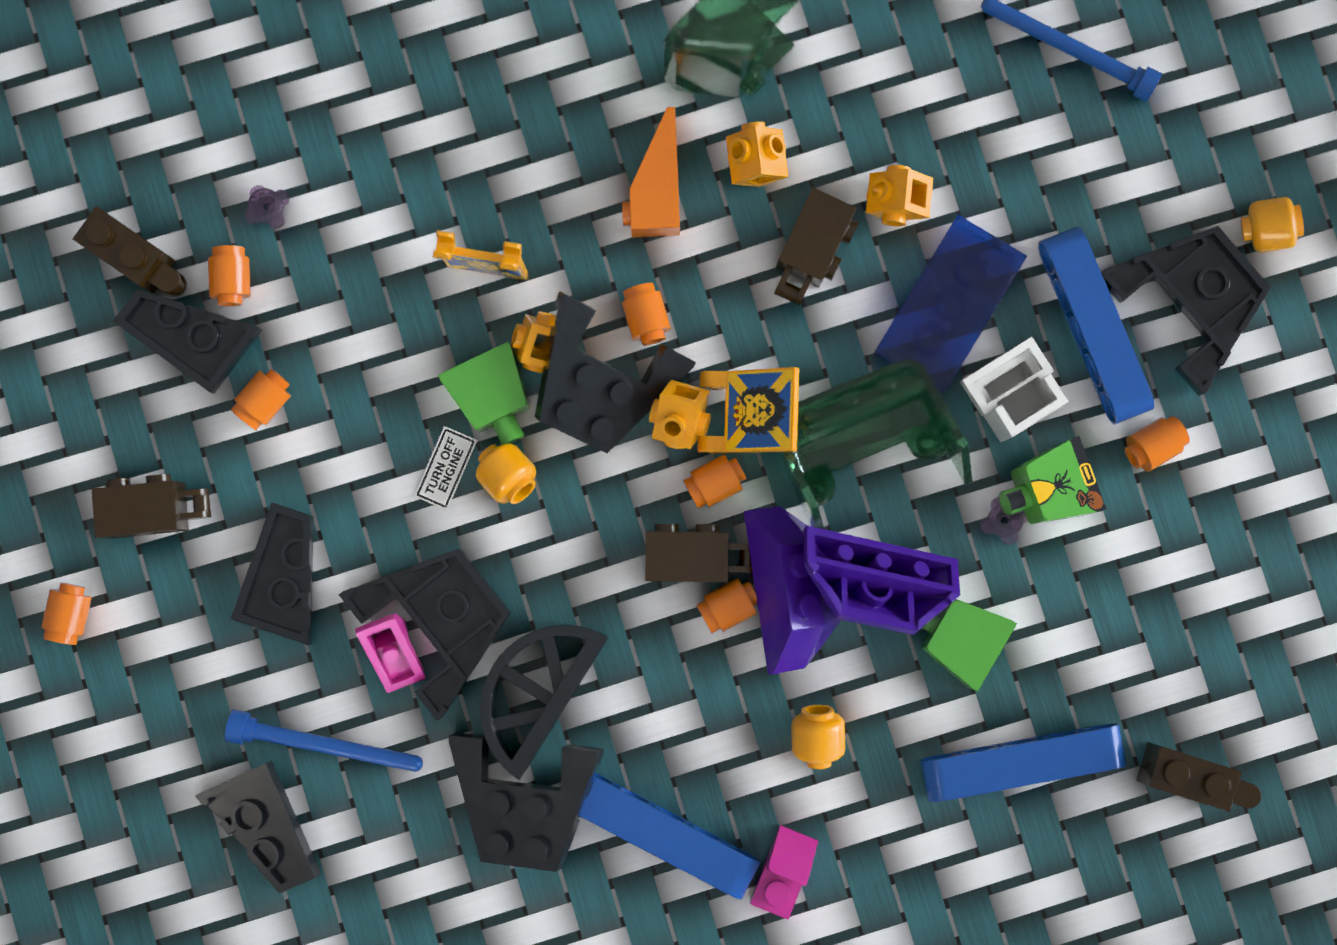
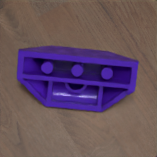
(879, 581)
(789, 604)

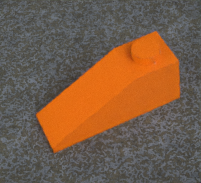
(655, 190)

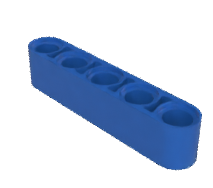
(1096, 325)
(1023, 762)
(669, 837)

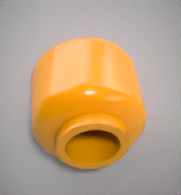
(1273, 224)
(506, 473)
(818, 736)

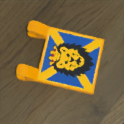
(506, 264)
(758, 410)

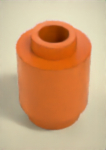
(229, 275)
(645, 314)
(261, 398)
(1156, 443)
(715, 481)
(728, 605)
(65, 614)

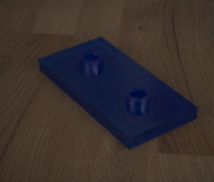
(951, 301)

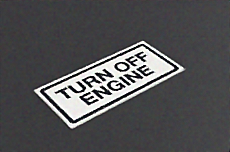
(445, 468)

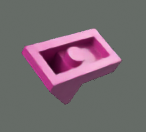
(391, 652)
(784, 872)

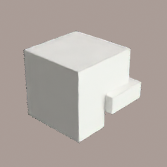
(1015, 390)

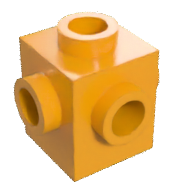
(756, 155)
(899, 195)
(523, 340)
(680, 415)

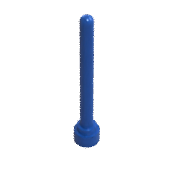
(1139, 80)
(244, 728)

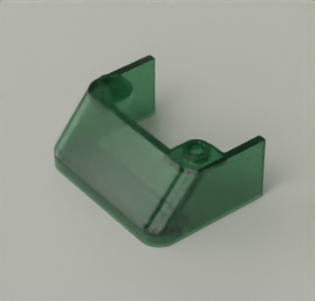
(726, 46)
(864, 419)

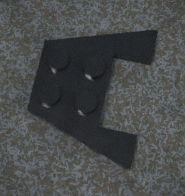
(1211, 288)
(591, 396)
(452, 610)
(519, 820)

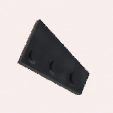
(189, 338)
(280, 577)
(265, 824)

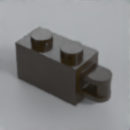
(813, 244)
(130, 253)
(146, 508)
(691, 555)
(1196, 779)

